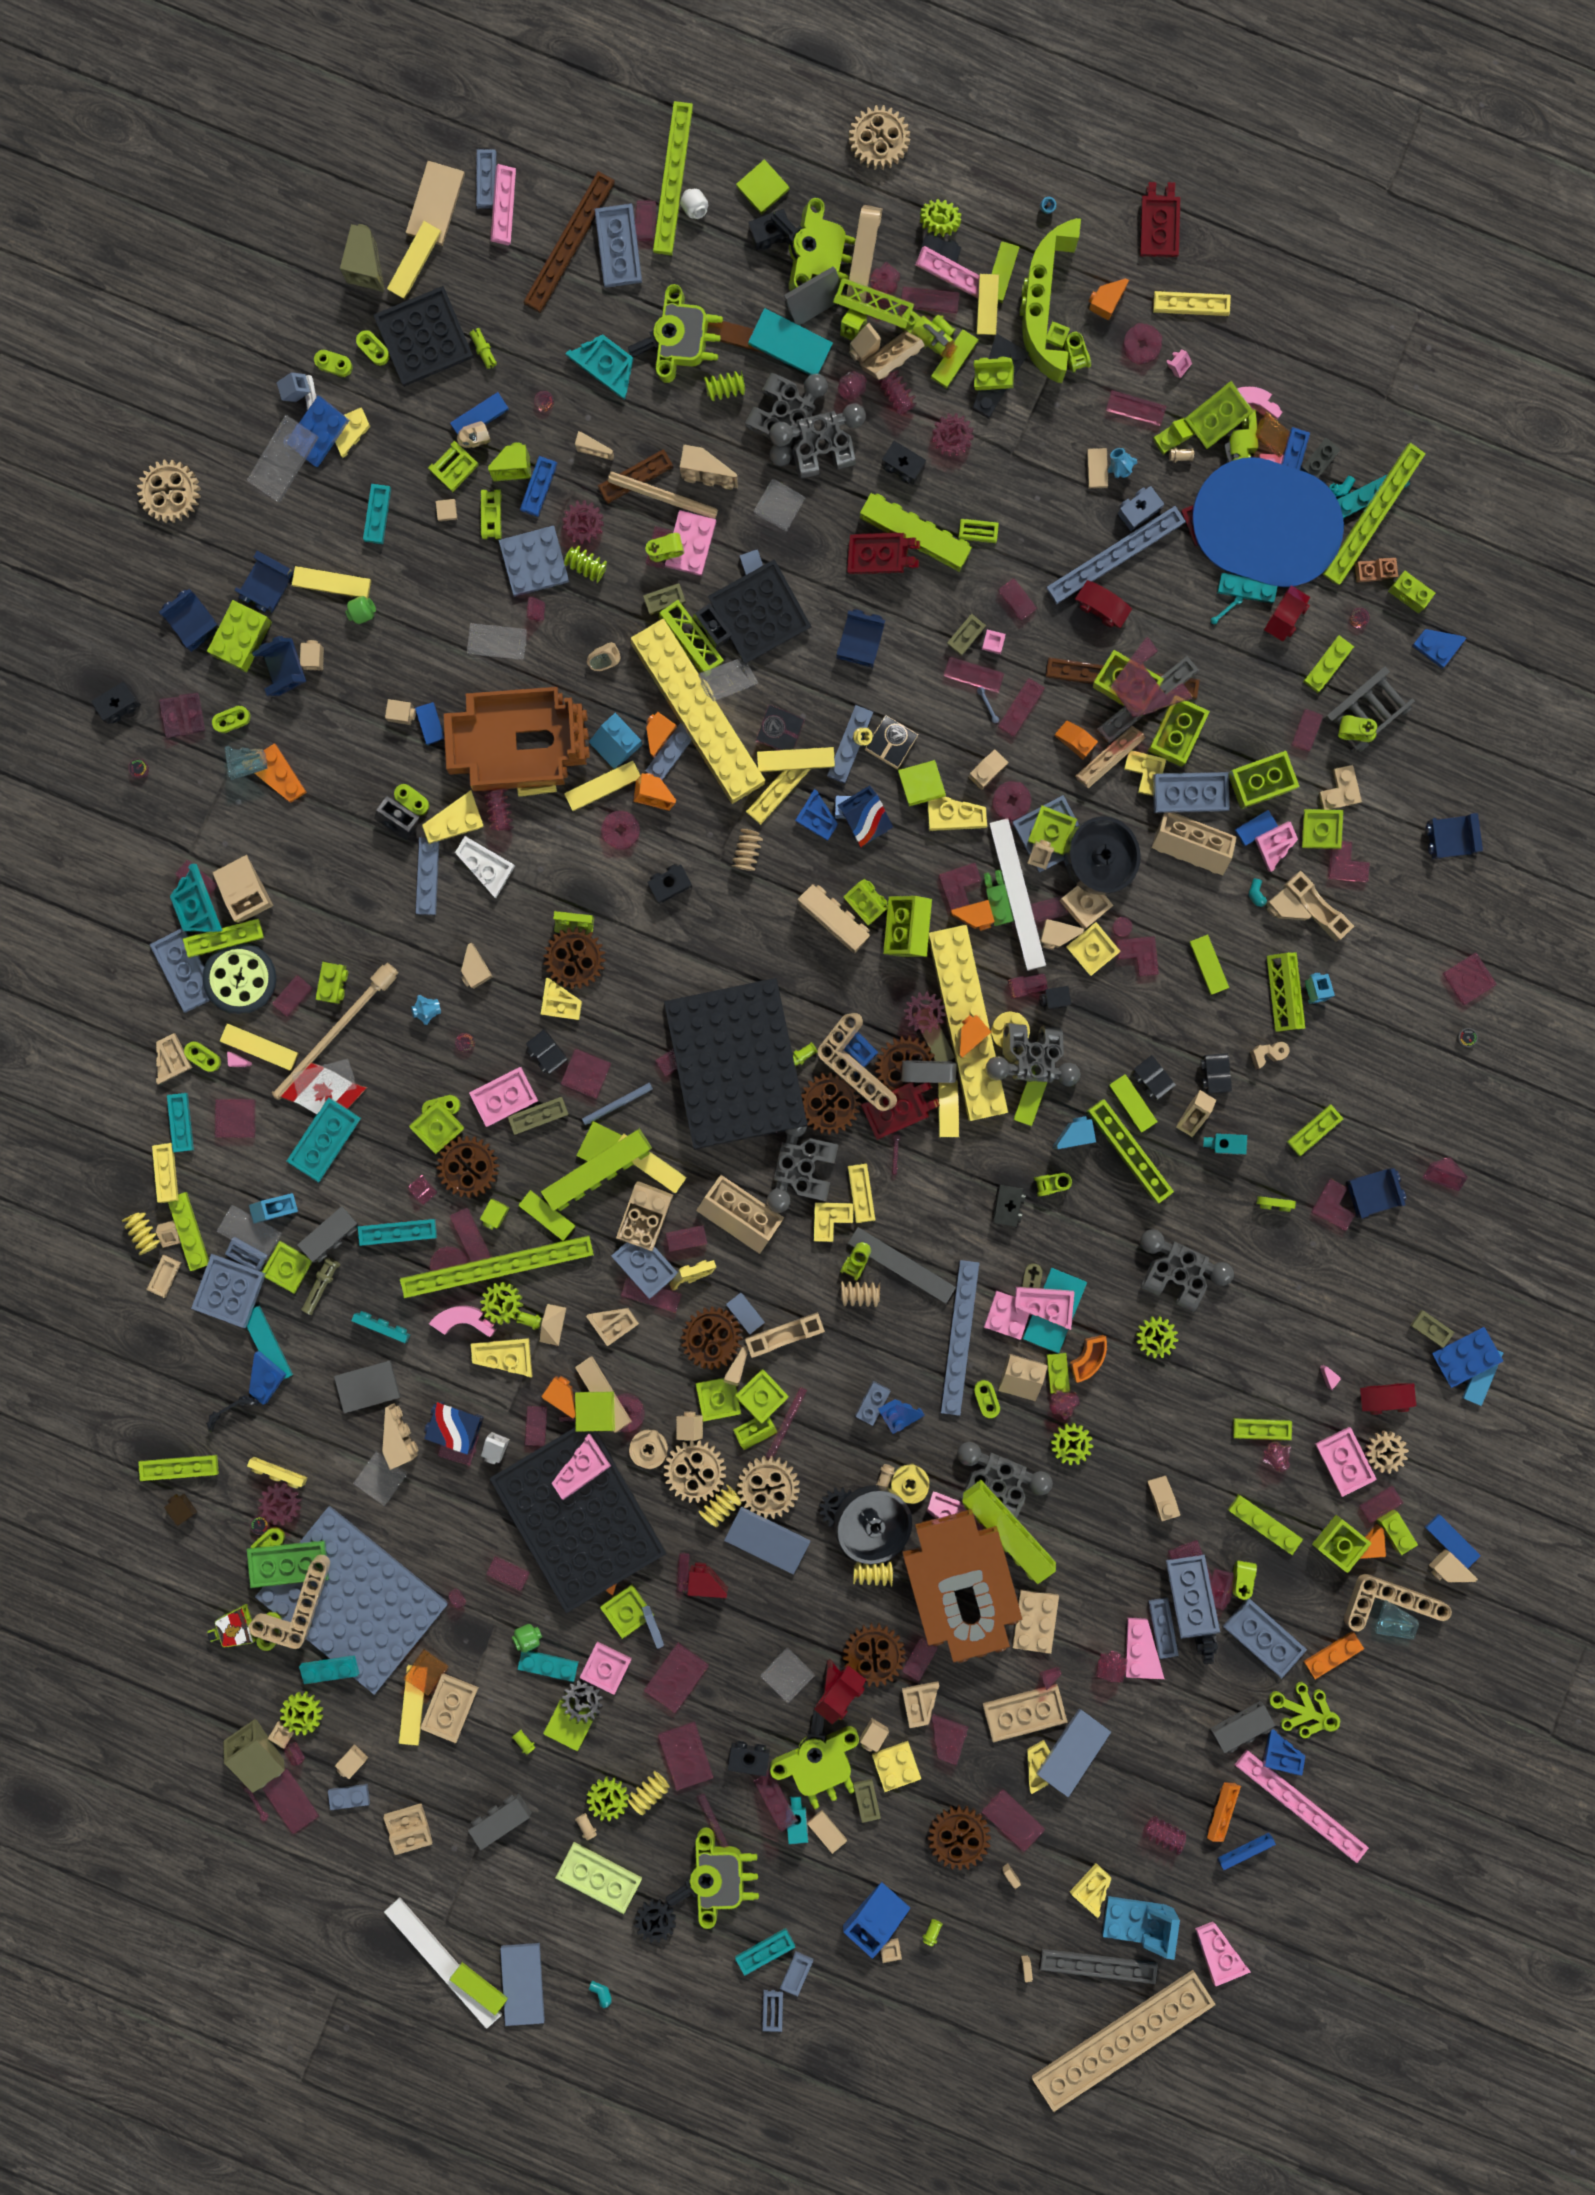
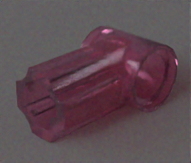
(1023, 986)

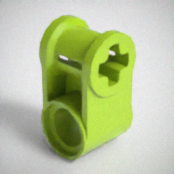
(1077, 356)
(667, 547)
(1355, 729)
(1051, 1183)
(855, 1263)
(1244, 1577)

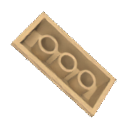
(1194, 842)
(831, 917)
(740, 1214)

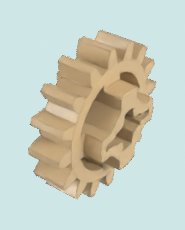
(1385, 1444)

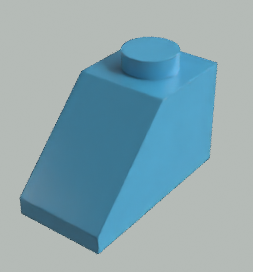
(273, 1208)

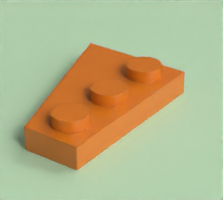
(280, 775)

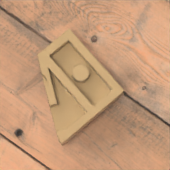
(170, 1059)
(612, 1323)
(919, 1703)

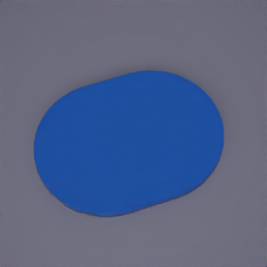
(1267, 522)

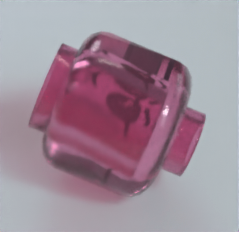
(852, 385)

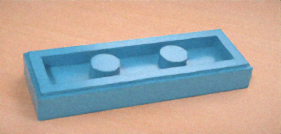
(1479, 1385)

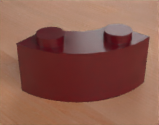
(1103, 604)
(1287, 612)
(1388, 1397)
(840, 1694)

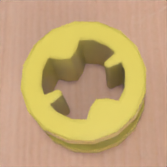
(857, 736)

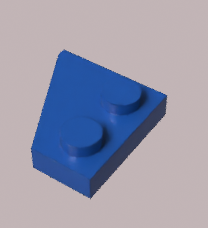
(1438, 646)
(817, 817)
(860, 1050)
(264, 1378)
(899, 1415)
(1282, 1755)

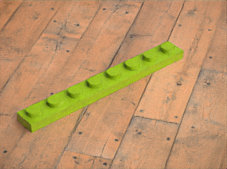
(673, 178)
(1374, 513)

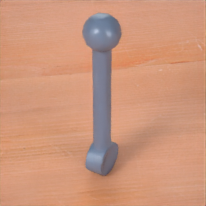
(981, 691)

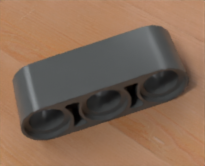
(929, 1071)

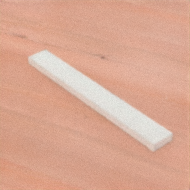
(1017, 894)
(435, 1955)

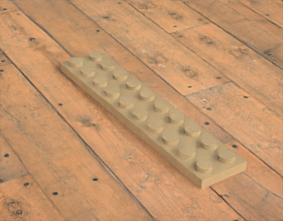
(1123, 2040)

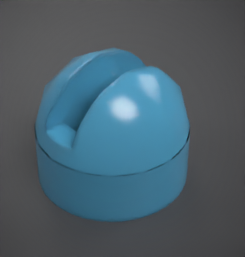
(1051, 208)

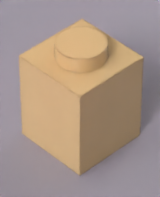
(311, 655)
(400, 712)
(689, 1426)
(873, 1735)
(351, 1762)

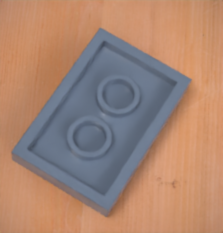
(645, 1268)

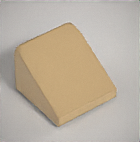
(168, 1234)

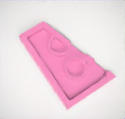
(582, 1468)
(1220, 1957)

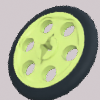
(232, 1003)

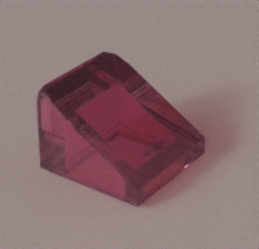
(536, 609)
(422, 1190)
(1050, 1676)
(294, 1754)

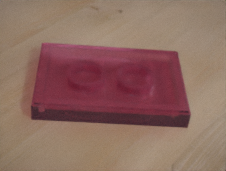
(676, 1677)
(685, 1755)

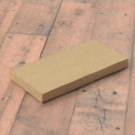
(436, 199)
(1025, 1713)

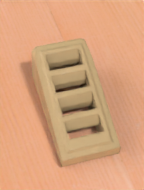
(592, 447)
(735, 1372)

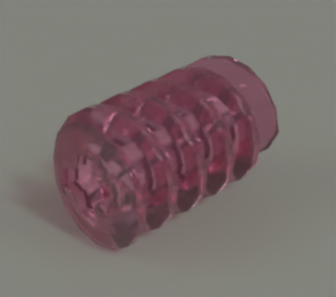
(897, 392)
(498, 810)
(1165, 1833)

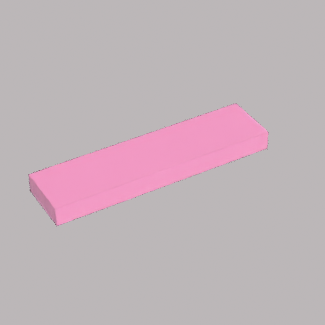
(503, 204)
(948, 271)

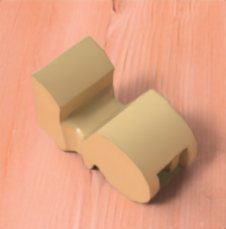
(1275, 1052)

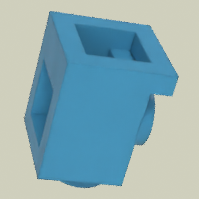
(1319, 988)

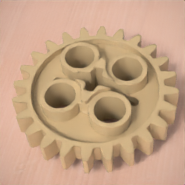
(890, 125)
(168, 474)
(680, 1481)
(772, 1504)

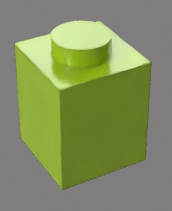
(494, 1214)

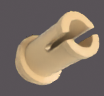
(1181, 454)
(885, 1476)
(586, 1827)

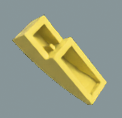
(948, 1110)

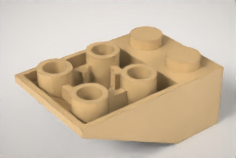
(703, 467)
(242, 889)
(644, 1216)
(396, 1439)

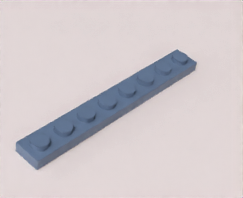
(1116, 554)
(960, 1337)

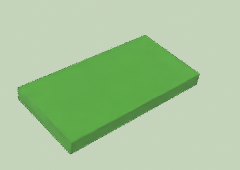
(283, 1563)

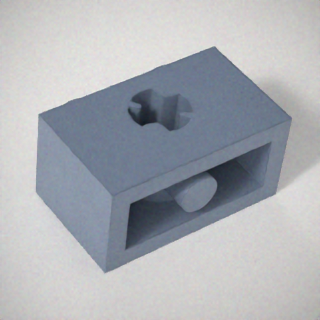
(1135, 517)
(873, 1399)

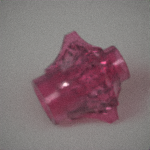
(1064, 1403)
(1277, 1456)

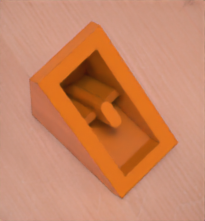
(1377, 1538)

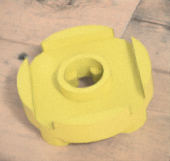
(1001, 1020)
(921, 1483)

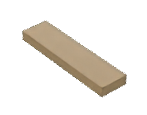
(1110, 756)
(597, 1382)

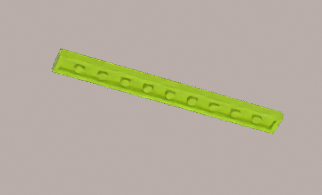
(496, 1266)

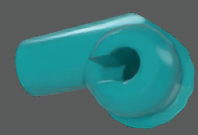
(1342, 489)
(1255, 894)

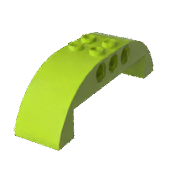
(1036, 299)

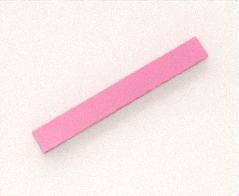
(1301, 1806)

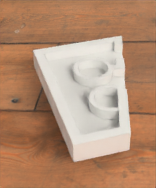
(486, 865)

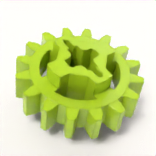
(940, 217)
(493, 1305)
(1160, 1349)
(1078, 1438)
(297, 1706)
(600, 1797)

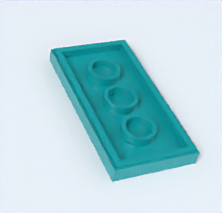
(790, 343)
(323, 1139)
(1048, 1333)

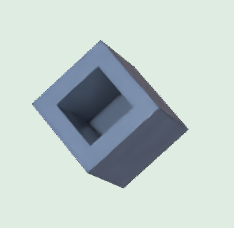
(293, 387)

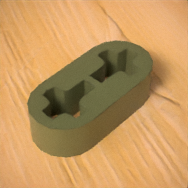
(1027, 1276)

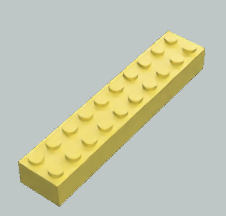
(697, 712)
(961, 998)

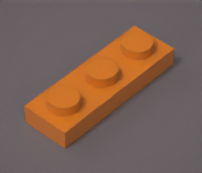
(1333, 1655)
(1223, 1812)

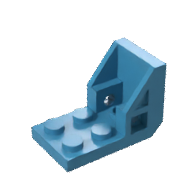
(1142, 1922)

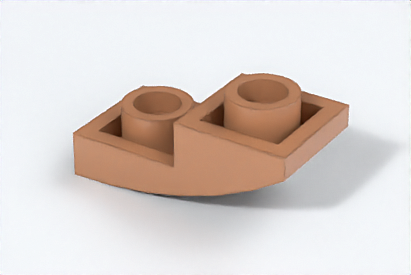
(1376, 570)

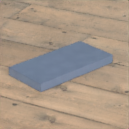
(618, 245)
(1191, 792)
(181, 972)
(767, 1540)
(1192, 1596)
(1264, 1637)
(1073, 1752)
(522, 1984)

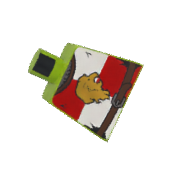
(233, 1628)

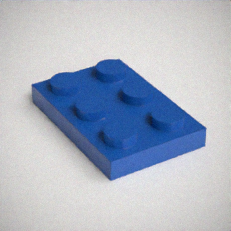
(325, 423)
(1467, 1357)

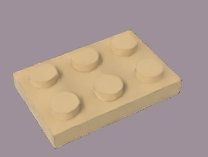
(892, 355)
(1038, 1621)
(449, 1708)

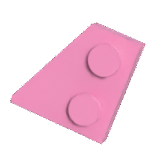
(1275, 844)

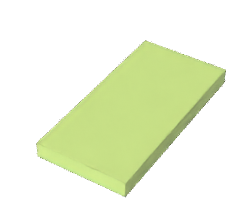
(598, 1877)

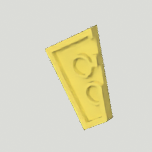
(953, 815)
(454, 820)
(504, 1355)

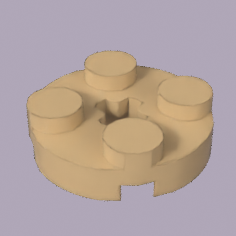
(643, 1458)

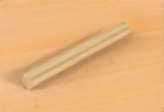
(662, 495)

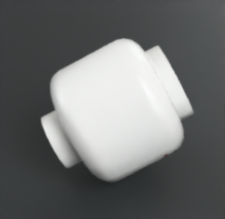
(694, 203)

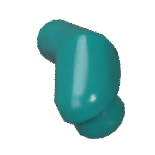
(603, 1993)

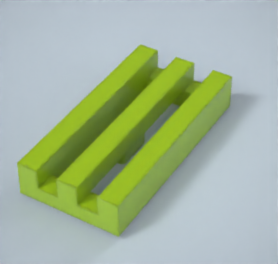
(978, 531)

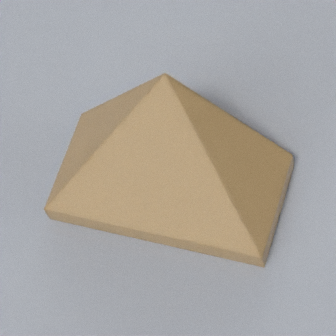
(552, 1324)

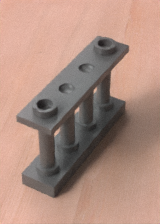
(1366, 692)

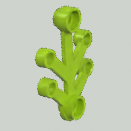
(1307, 1712)

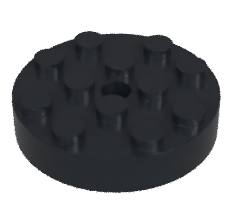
(1089, 868)
(886, 1537)

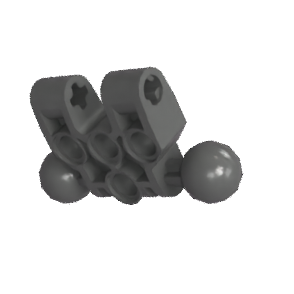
(776, 388)
(842, 455)
(1044, 1066)
(779, 1199)
(1154, 1281)
(1039, 1482)

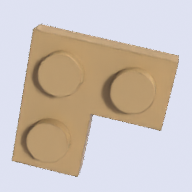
(1345, 794)

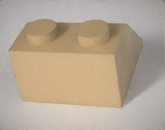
(1022, 1377)

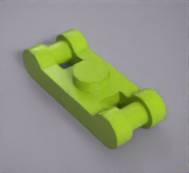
(491, 514)

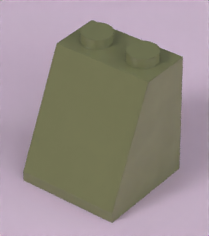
(361, 259)
(253, 1756)

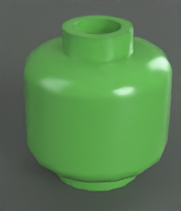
(360, 610)
(526, 1638)

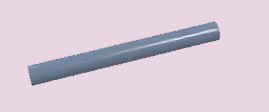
(616, 1104)

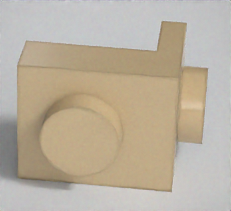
(1041, 854)

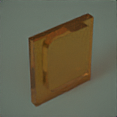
(1272, 434)
(425, 1672)

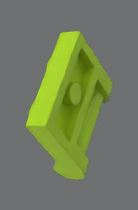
(457, 470)

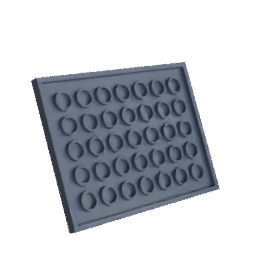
(366, 1605)

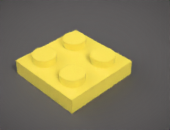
(1093, 949)
(896, 1766)

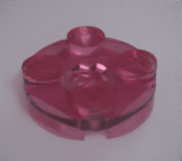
(1152, 338)
(1016, 790)
(627, 838)
(635, 1407)

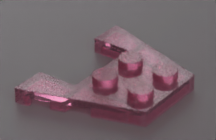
(1139, 689)

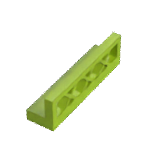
(871, 310)
(686, 644)
(1292, 991)

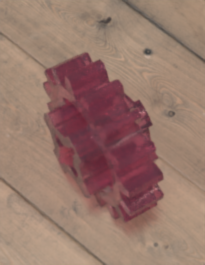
(958, 439)
(578, 527)
(932, 1022)
(280, 1512)

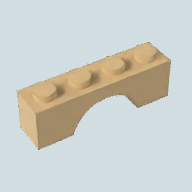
(1331, 920)
(784, 1334)

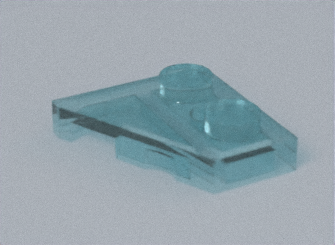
(244, 761)
(1396, 1622)

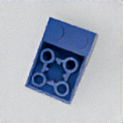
(876, 1920)

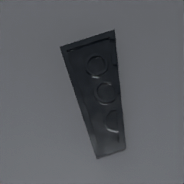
(989, 399)

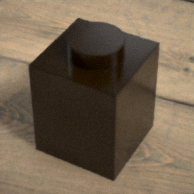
(180, 1508)

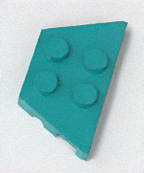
(605, 363)
(194, 904)

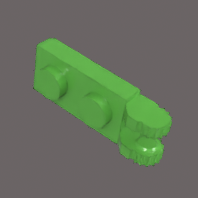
(999, 899)

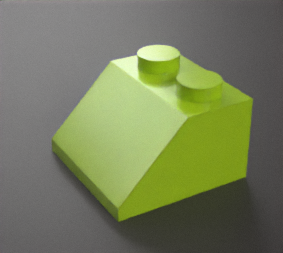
(511, 464)
(1341, 1543)

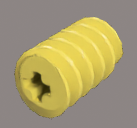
(141, 1232)
(721, 1507)
(873, 1573)
(649, 1794)

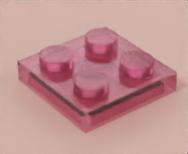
(586, 1073)

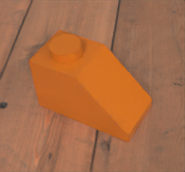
(1107, 297)
(658, 731)
(1076, 739)
(653, 792)
(975, 915)
(971, 1034)
(561, 1395)

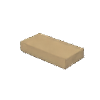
(1097, 468)
(164, 1276)
(827, 1831)

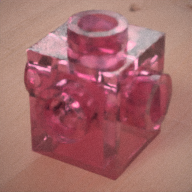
(885, 279)
(1112, 1667)

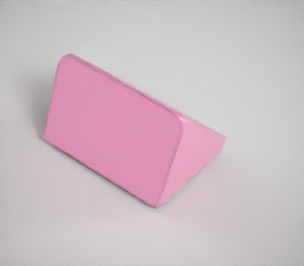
(237, 1061)
(1331, 1378)

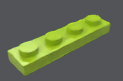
(228, 937)
(189, 1232)
(178, 1467)
(1265, 1524)

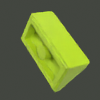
(754, 1432)

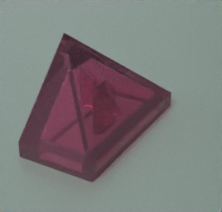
(1446, 1173)
(1222, 1588)

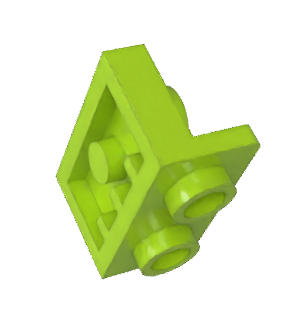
(993, 373)
(866, 901)
(565, 920)
(331, 983)

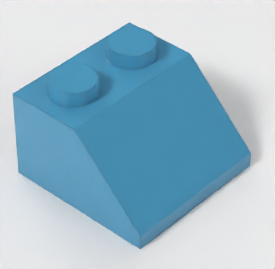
(615, 741)
(1076, 1134)

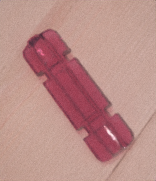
(683, 1572)

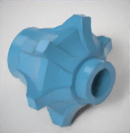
(1121, 463)
(425, 1009)

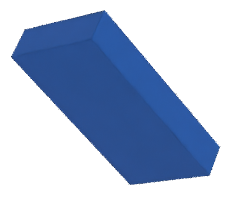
(430, 723)
(1256, 827)

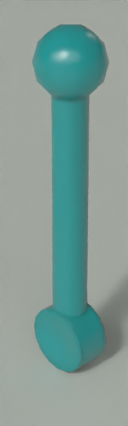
(1214, 620)

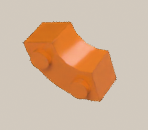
(1090, 1359)

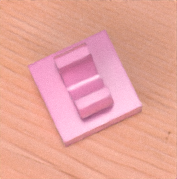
(1180, 363)
(993, 641)

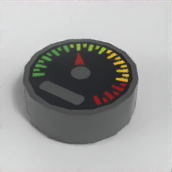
(1467, 1037)

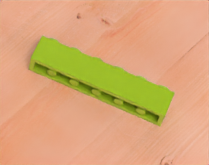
(933, 542)
(1130, 1151)
(597, 1169)
(1014, 1537)

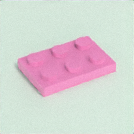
(696, 538)
(503, 1096)
(1345, 1461)

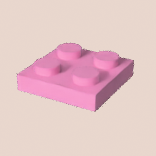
(1005, 1317)
(605, 1668)

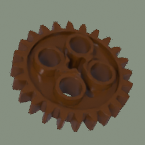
(558, 965)
(888, 1064)
(842, 1116)
(479, 1153)
(725, 1346)
(891, 1653)
(969, 1852)

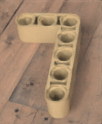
(864, 248)
(852, 1065)
(1393, 1596)
(302, 1609)

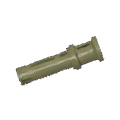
(323, 1276)

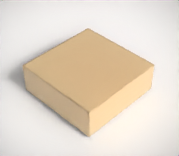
(446, 510)
(281, 1735)
(1011, 1876)
(891, 1951)
(1027, 1971)

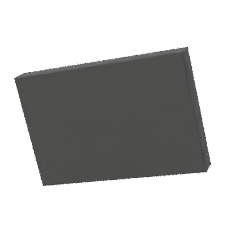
(813, 296)
(367, 1386)

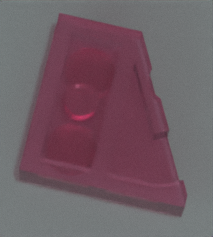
(949, 1738)

